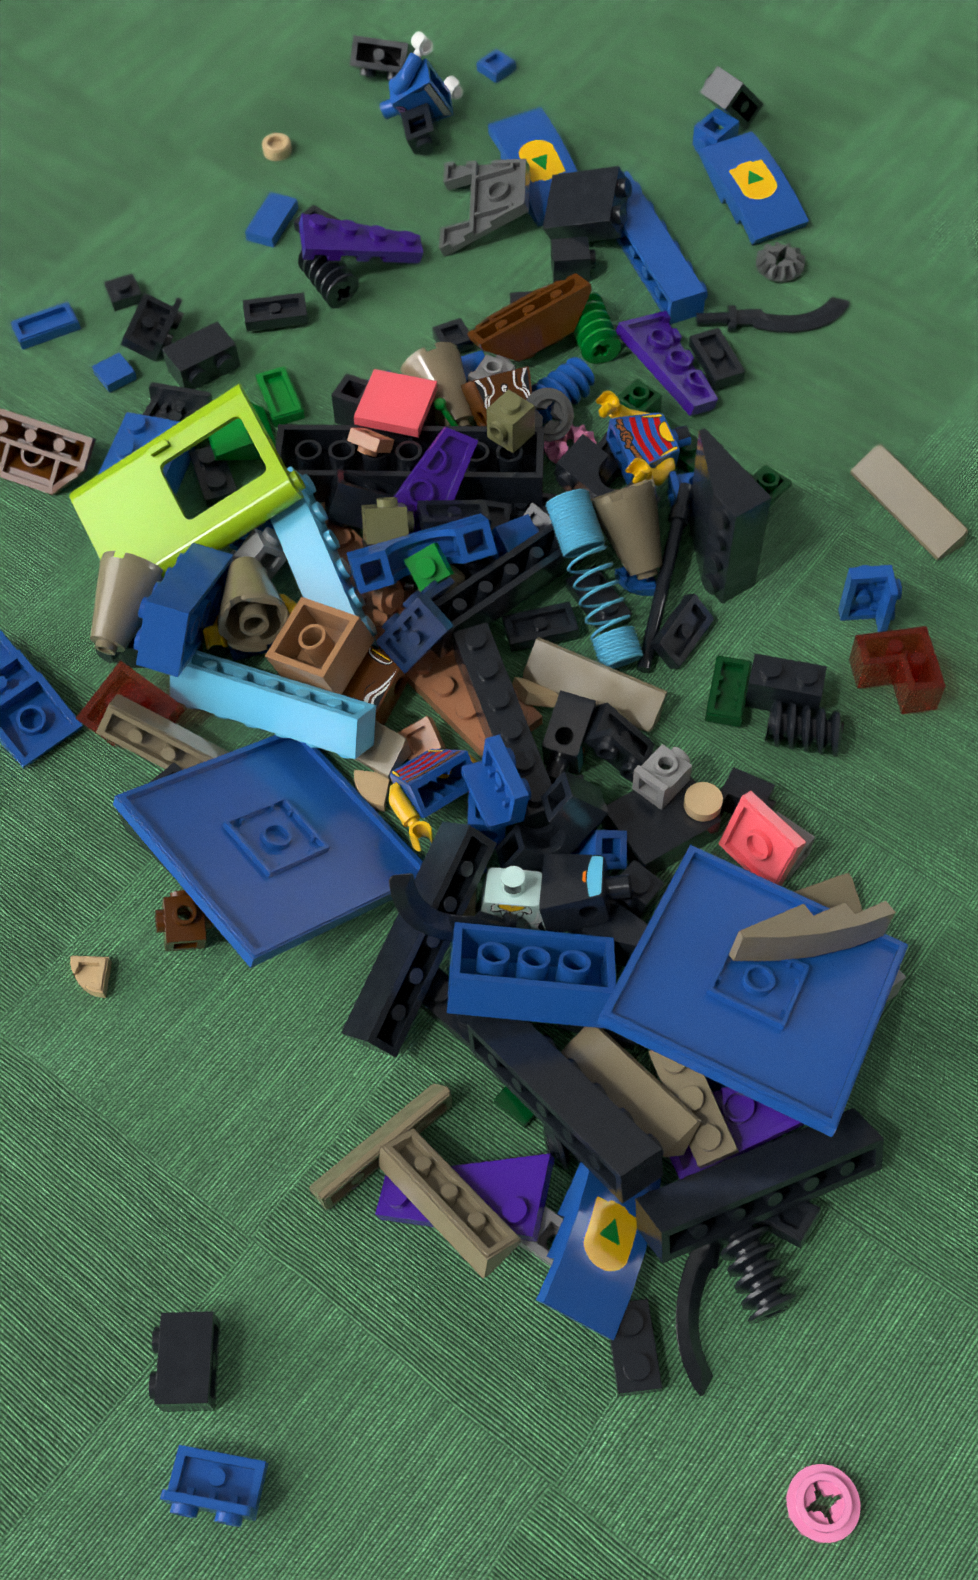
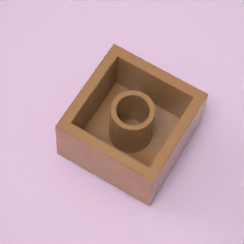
(320, 646)

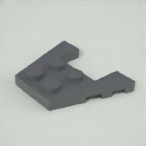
(496, 198)

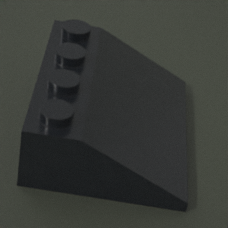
(726, 520)

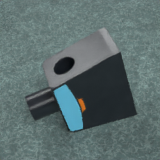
(563, 742)
(578, 891)

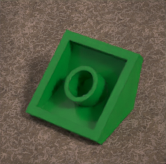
(235, 442)

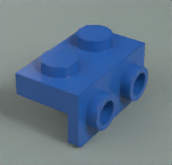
(870, 594)
(497, 785)
(216, 1485)

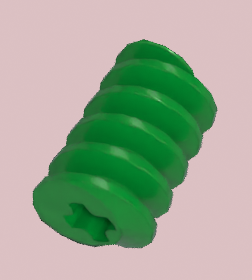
(596, 332)

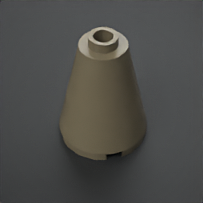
(446, 368)
(632, 526)
(118, 596)
(250, 607)

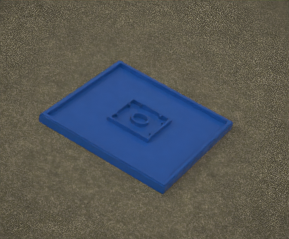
(269, 844)
(764, 1028)

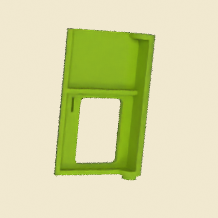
(138, 513)

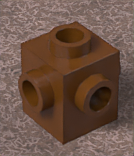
(180, 933)

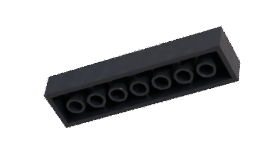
(490, 475)

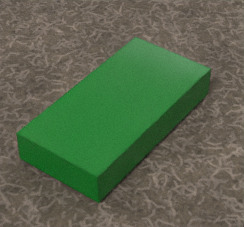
(279, 396)

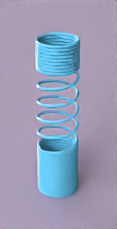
(579, 536)

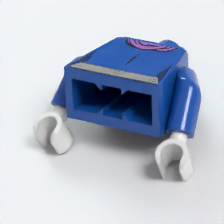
(419, 84)

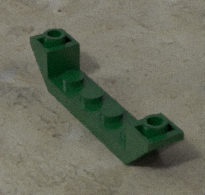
(645, 399)

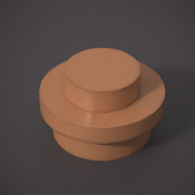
(388, 598)

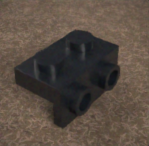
(151, 326)
(174, 401)
(617, 740)

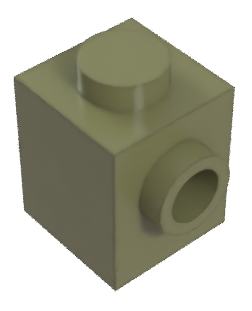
(510, 421)
(386, 520)

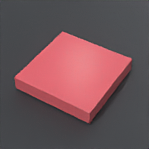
(395, 403)
(761, 840)

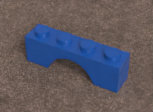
(384, 562)

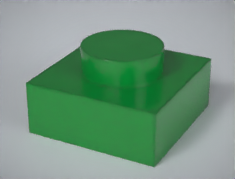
(428, 566)

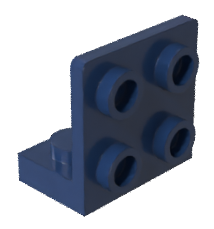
(417, 628)

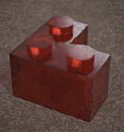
(903, 660)
(136, 688)

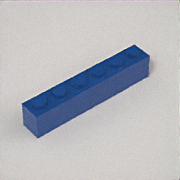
(660, 260)

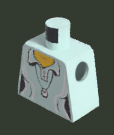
(513, 892)

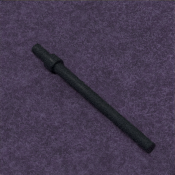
(678, 519)

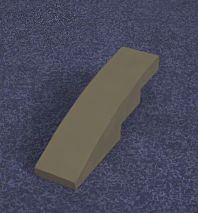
(802, 935)

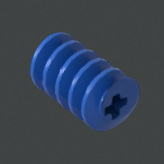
(569, 378)

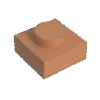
(370, 441)
(422, 737)

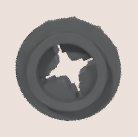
(787, 270)
(560, 409)

